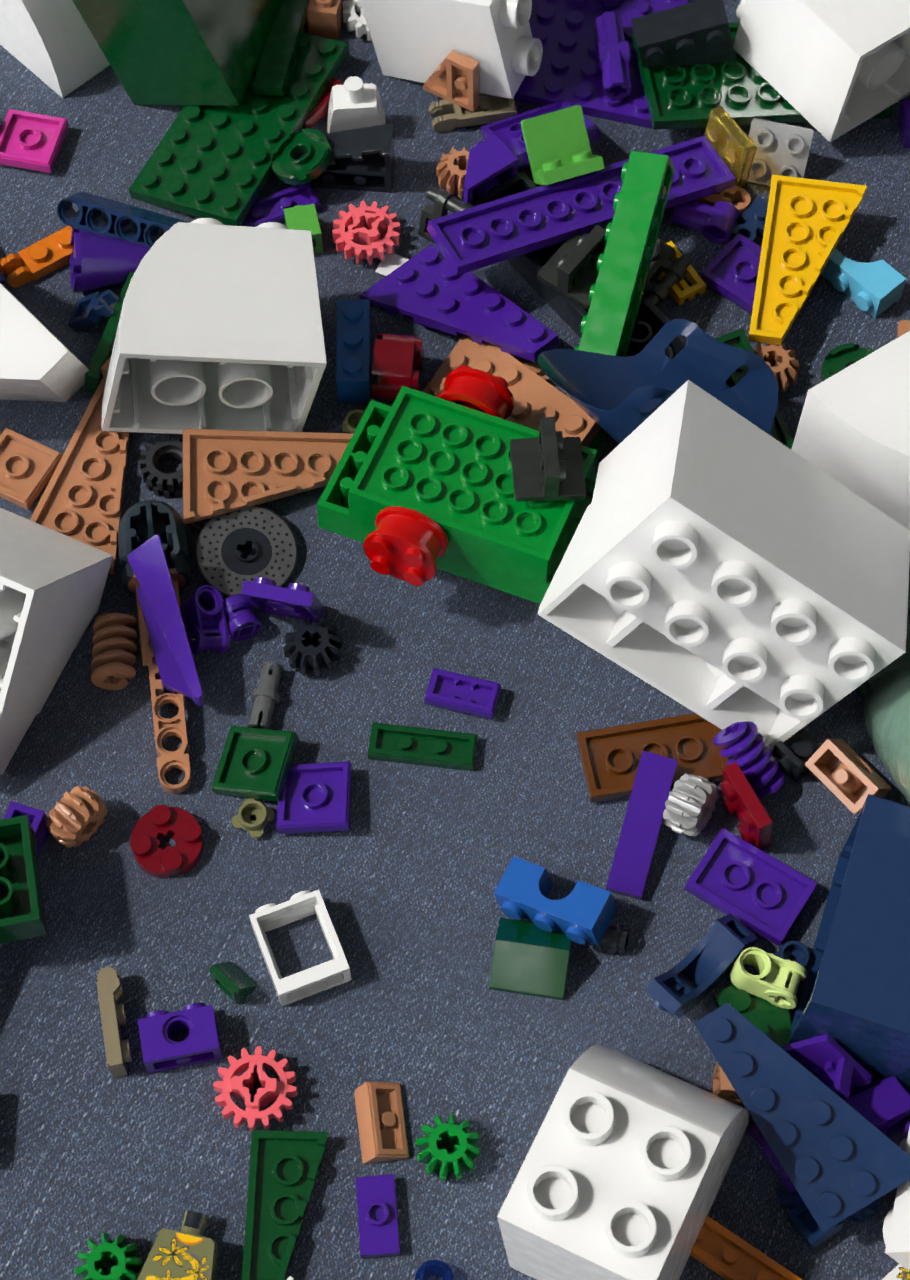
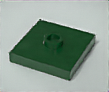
(255, 763)

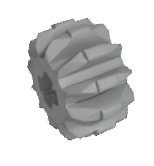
(690, 805)

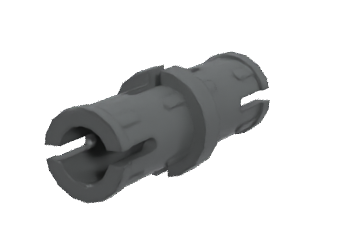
(266, 695)

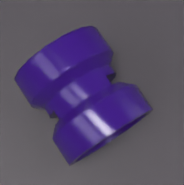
(240, 618)

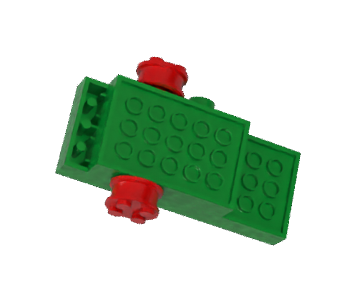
(436, 491)

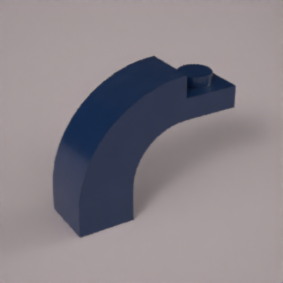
(702, 968)

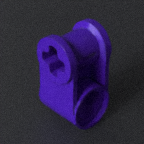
(207, 626)

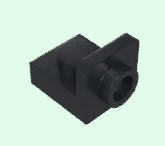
(795, 753)

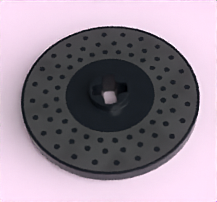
(254, 527)

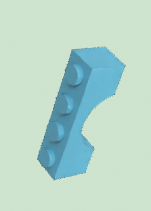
(870, 285)

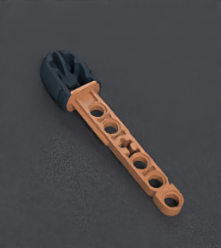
(145, 521)

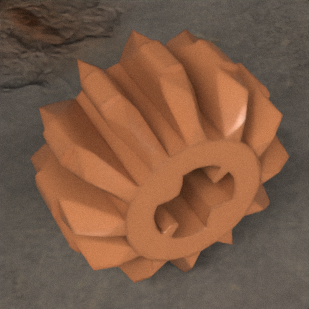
(452, 171)
(781, 362)
(76, 816)

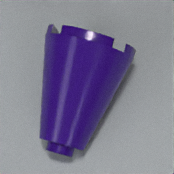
(101, 260)

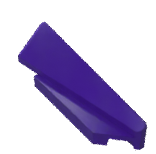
(164, 621)

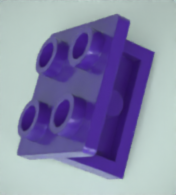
(829, 1064)

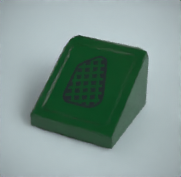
(232, 981)

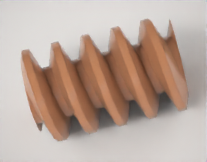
(113, 650)

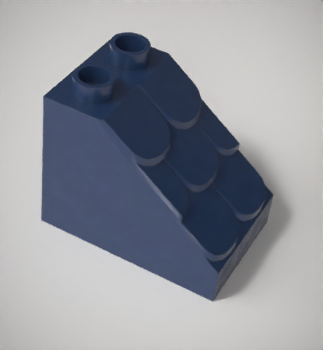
(862, 948)

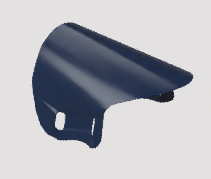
(627, 390)

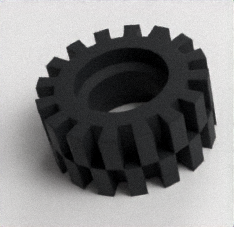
(153, 457)

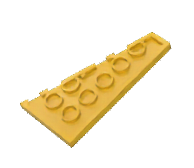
(798, 239)

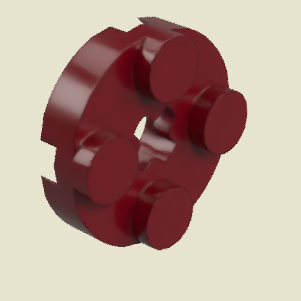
(172, 860)

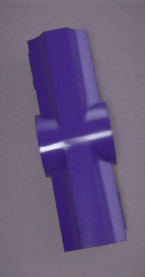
(613, 56)

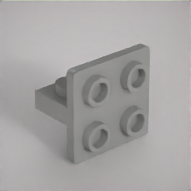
(780, 150)

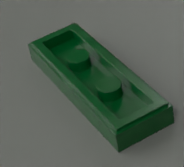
(422, 746)

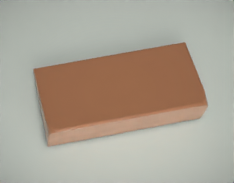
(381, 1122)

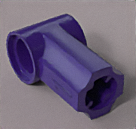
(713, 220)

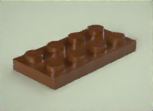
(613, 753)

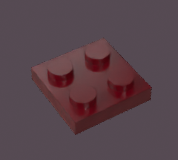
(742, 801)

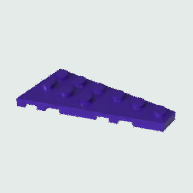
(459, 304)

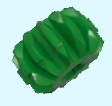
(456, 1136)
(117, 1251)

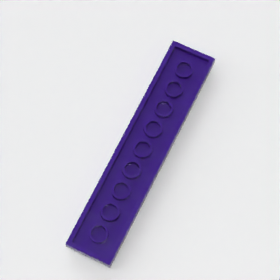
(565, 209)

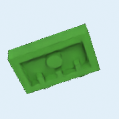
(559, 146)

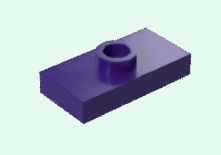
(462, 693)
(377, 1216)

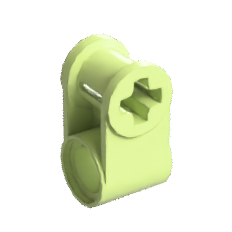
(771, 977)

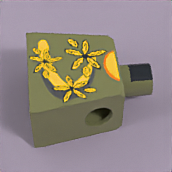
(182, 1253)

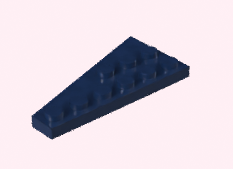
(819, 1139)

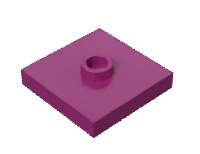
(31, 140)

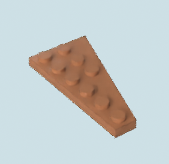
(531, 393)
(249, 468)
(88, 484)

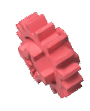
(366, 232)
(239, 1088)

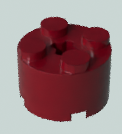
(396, 364)

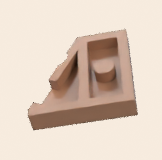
(456, 81)

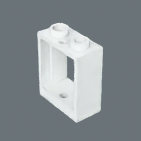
(312, 979)

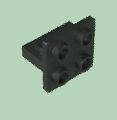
(575, 266)
(547, 466)

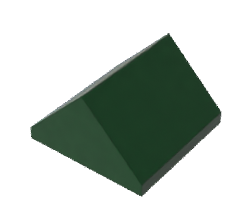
(529, 960)

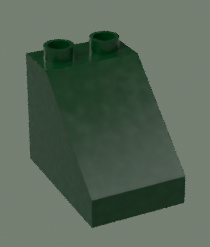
(181, 47)

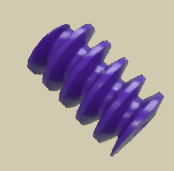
(752, 756)

